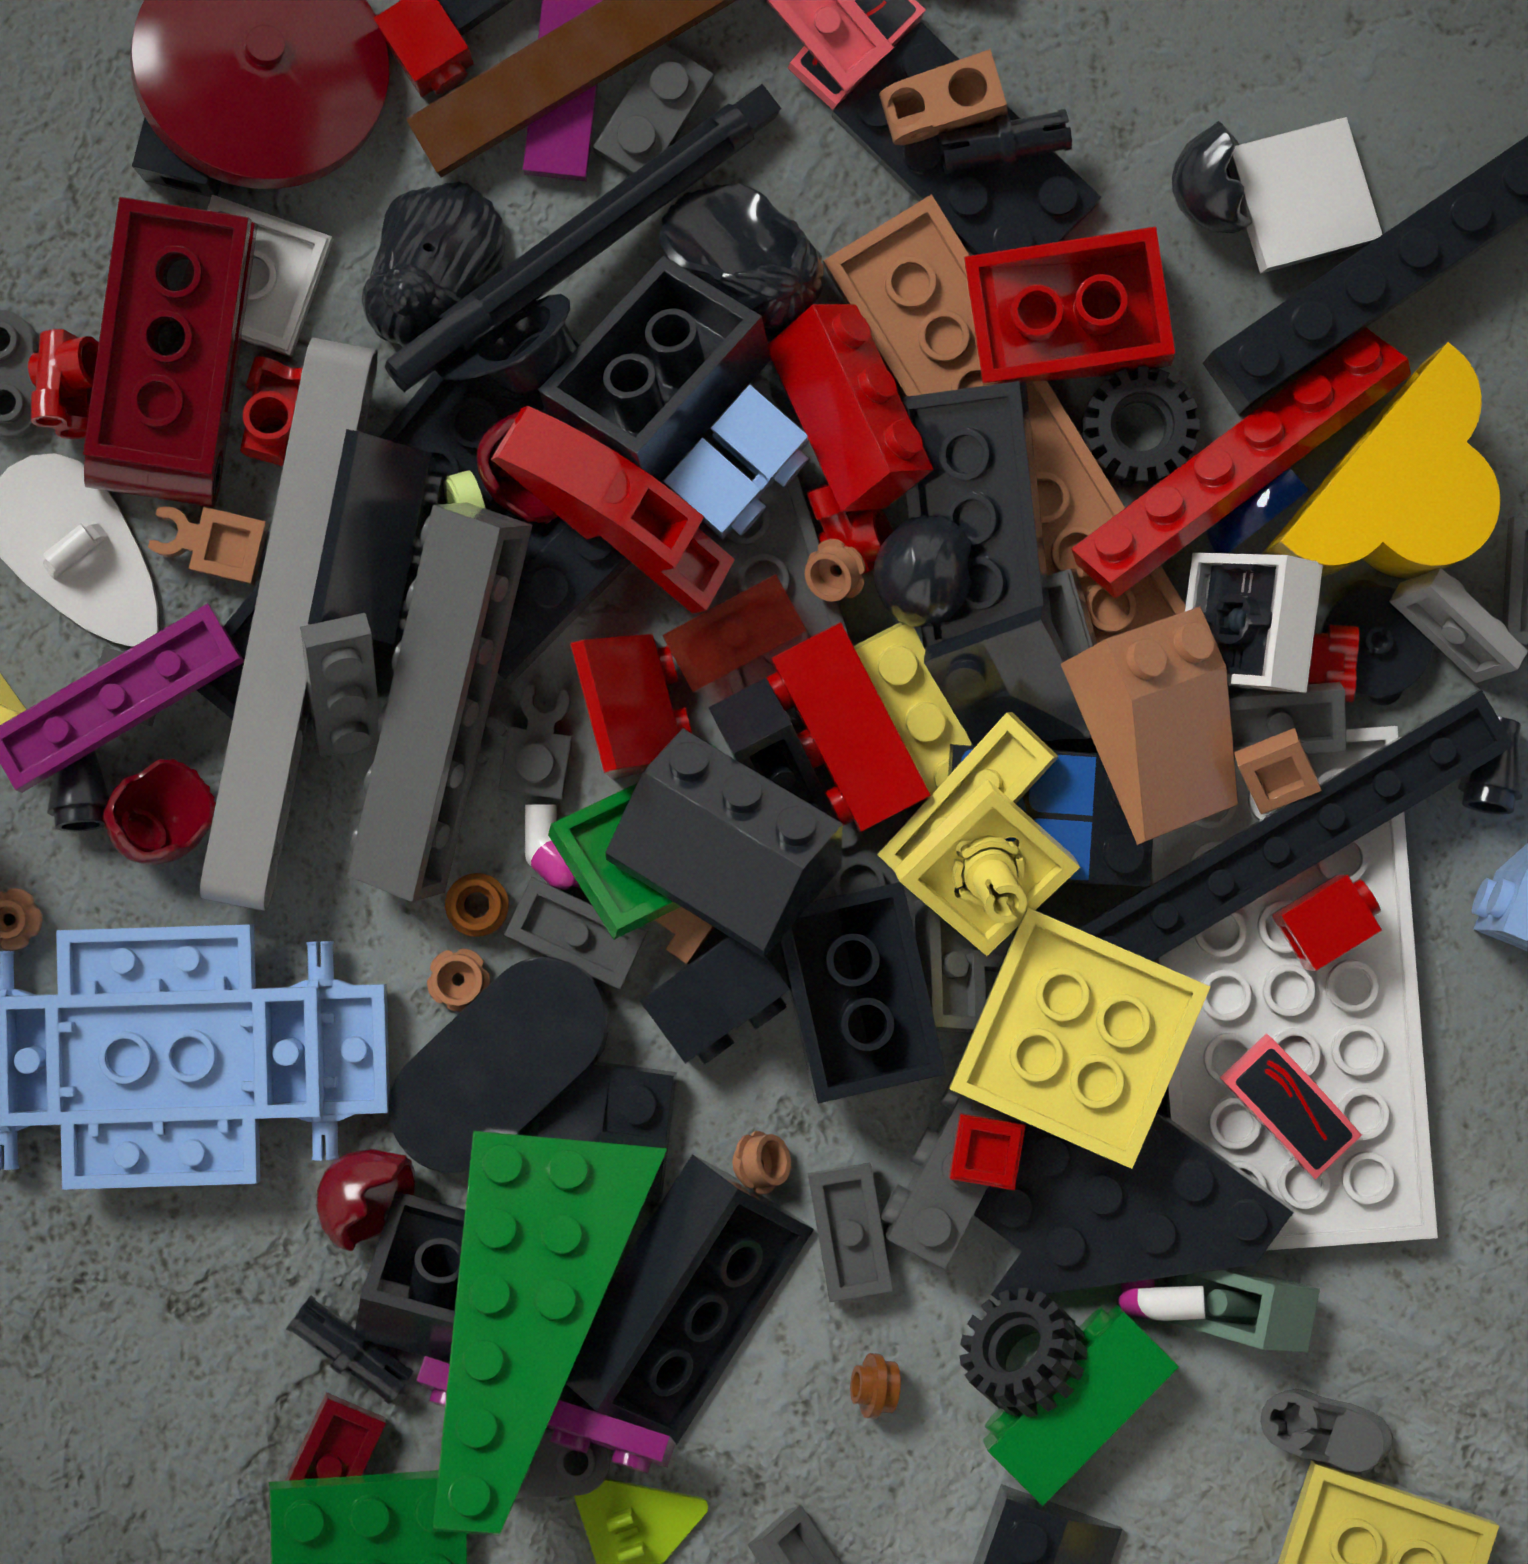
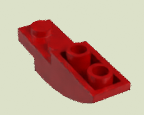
(617, 500)

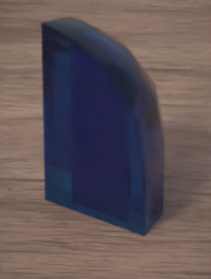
(1255, 512)

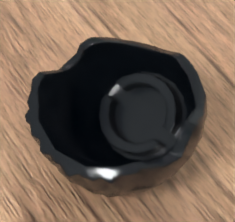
(1205, 185)
(923, 571)

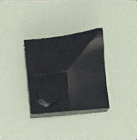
(1005, 670)
(618, 1108)

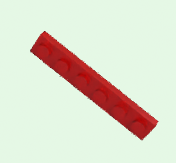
(1241, 462)

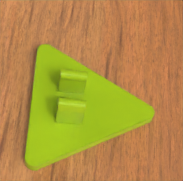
(637, 1521)

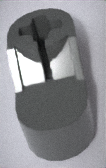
(1295, 1420)

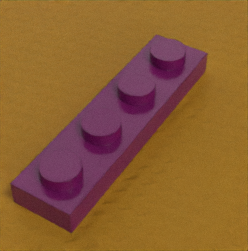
(116, 697)
(578, 1427)

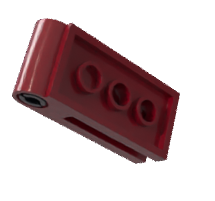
(155, 417)

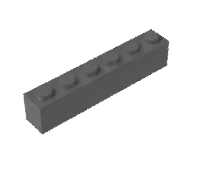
(438, 699)

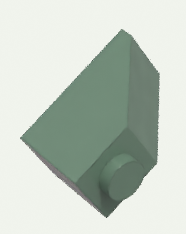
(1253, 1308)

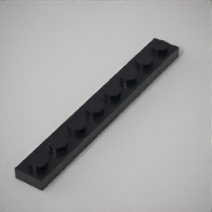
(1305, 830)

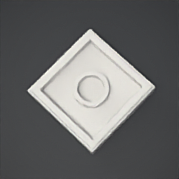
(1304, 195)
(282, 277)

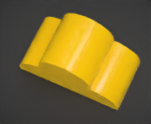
(1408, 487)

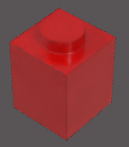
(425, 44)
(1329, 921)

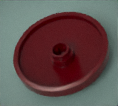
(260, 85)

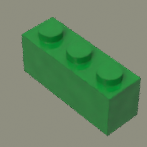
(1117, 1378)

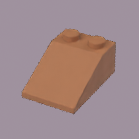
(1160, 721)

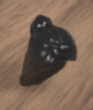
(746, 251)
(430, 257)

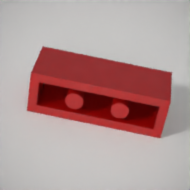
(849, 407)
(847, 729)

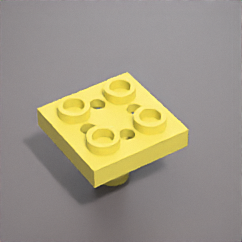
(998, 874)

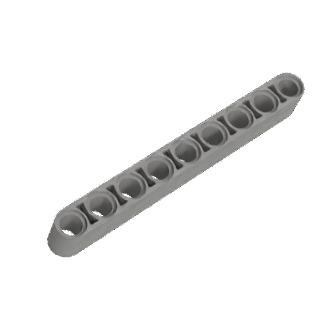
(273, 684)

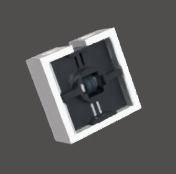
(1259, 615)

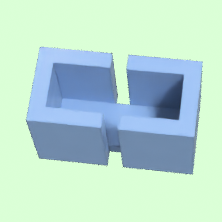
(758, 439)

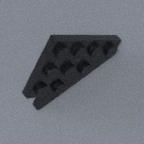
(1109, 1224)

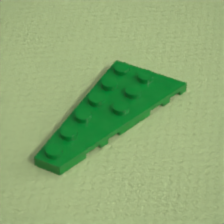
(532, 1272)

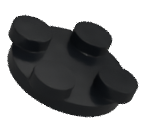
(1390, 646)

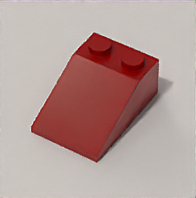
(1071, 308)
(629, 699)

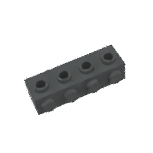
(935, 1209)

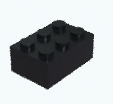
(659, 368)

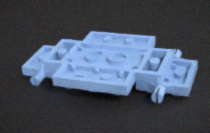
(173, 1055)

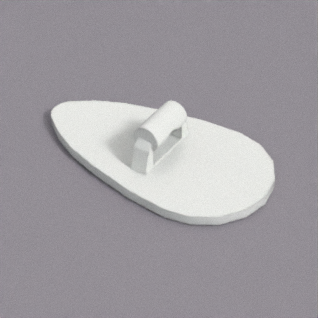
(76, 549)

